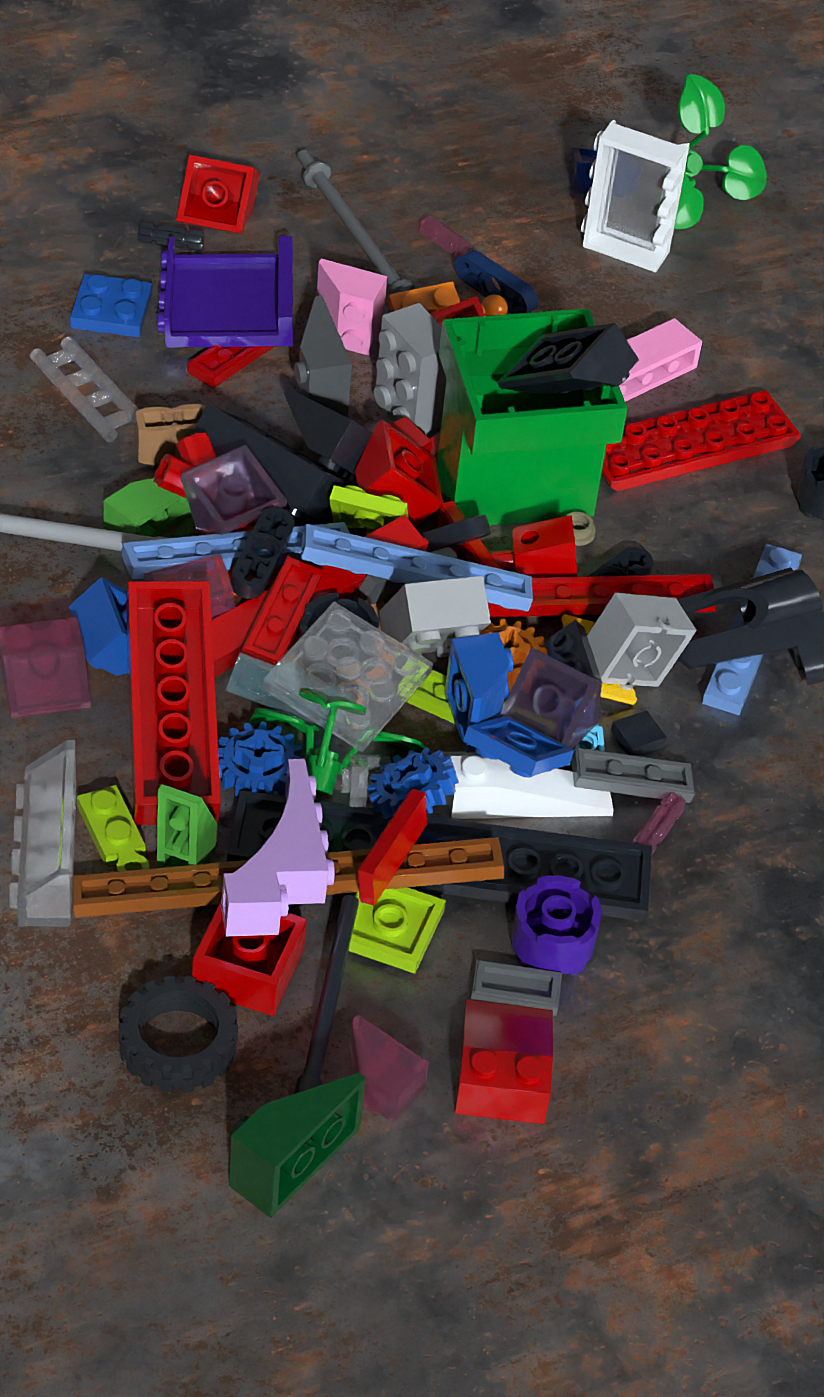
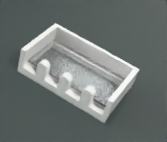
(633, 196)

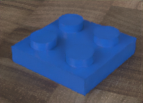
(111, 305)
(518, 746)

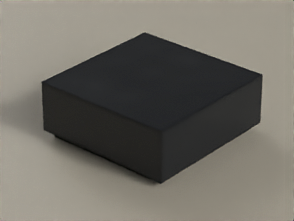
(639, 733)

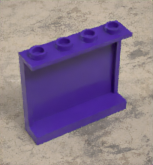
(227, 298)

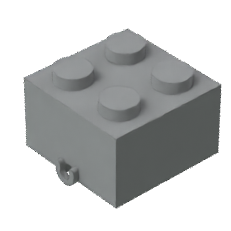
(639, 639)

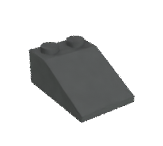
(323, 362)

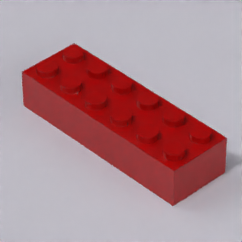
(171, 694)

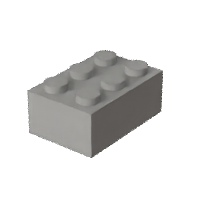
(410, 368)
(435, 612)

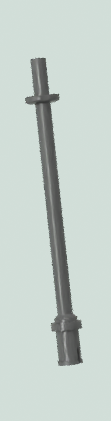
(318, 175)

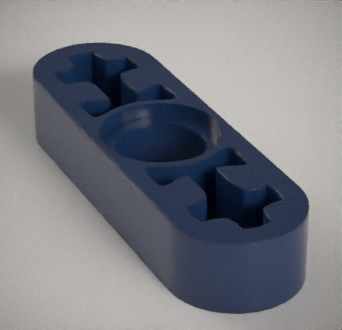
(478, 271)

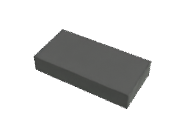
(516, 985)

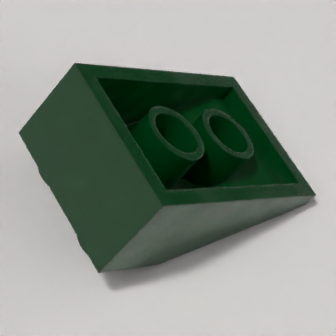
(292, 1141)

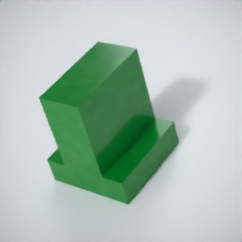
(518, 450)

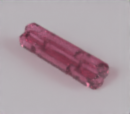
(444, 237)
(661, 821)

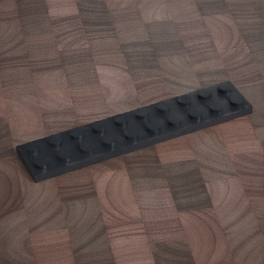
(606, 868)

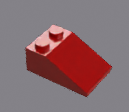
(505, 1062)

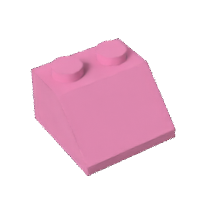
(354, 302)

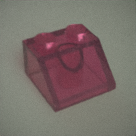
(44, 667)

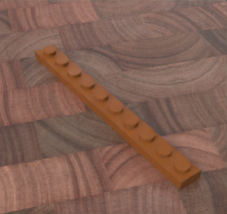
(203, 883)

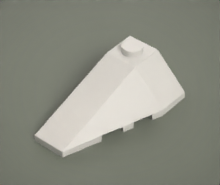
(493, 791)

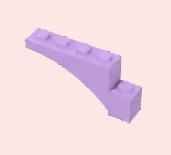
(286, 868)

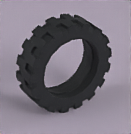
(178, 1071)

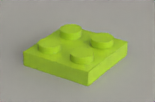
(358, 508)
(397, 927)

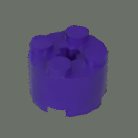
(555, 925)

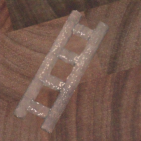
(90, 372)

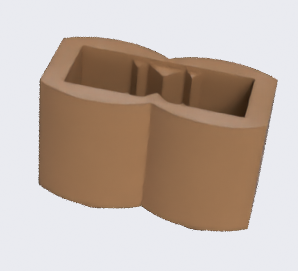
(162, 428)

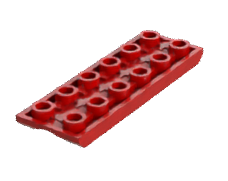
(697, 440)

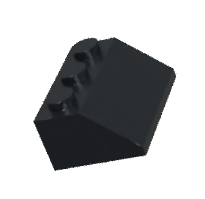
(572, 361)

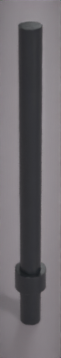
(329, 996)

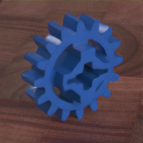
(256, 759)
(417, 771)

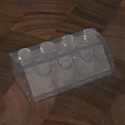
(46, 839)

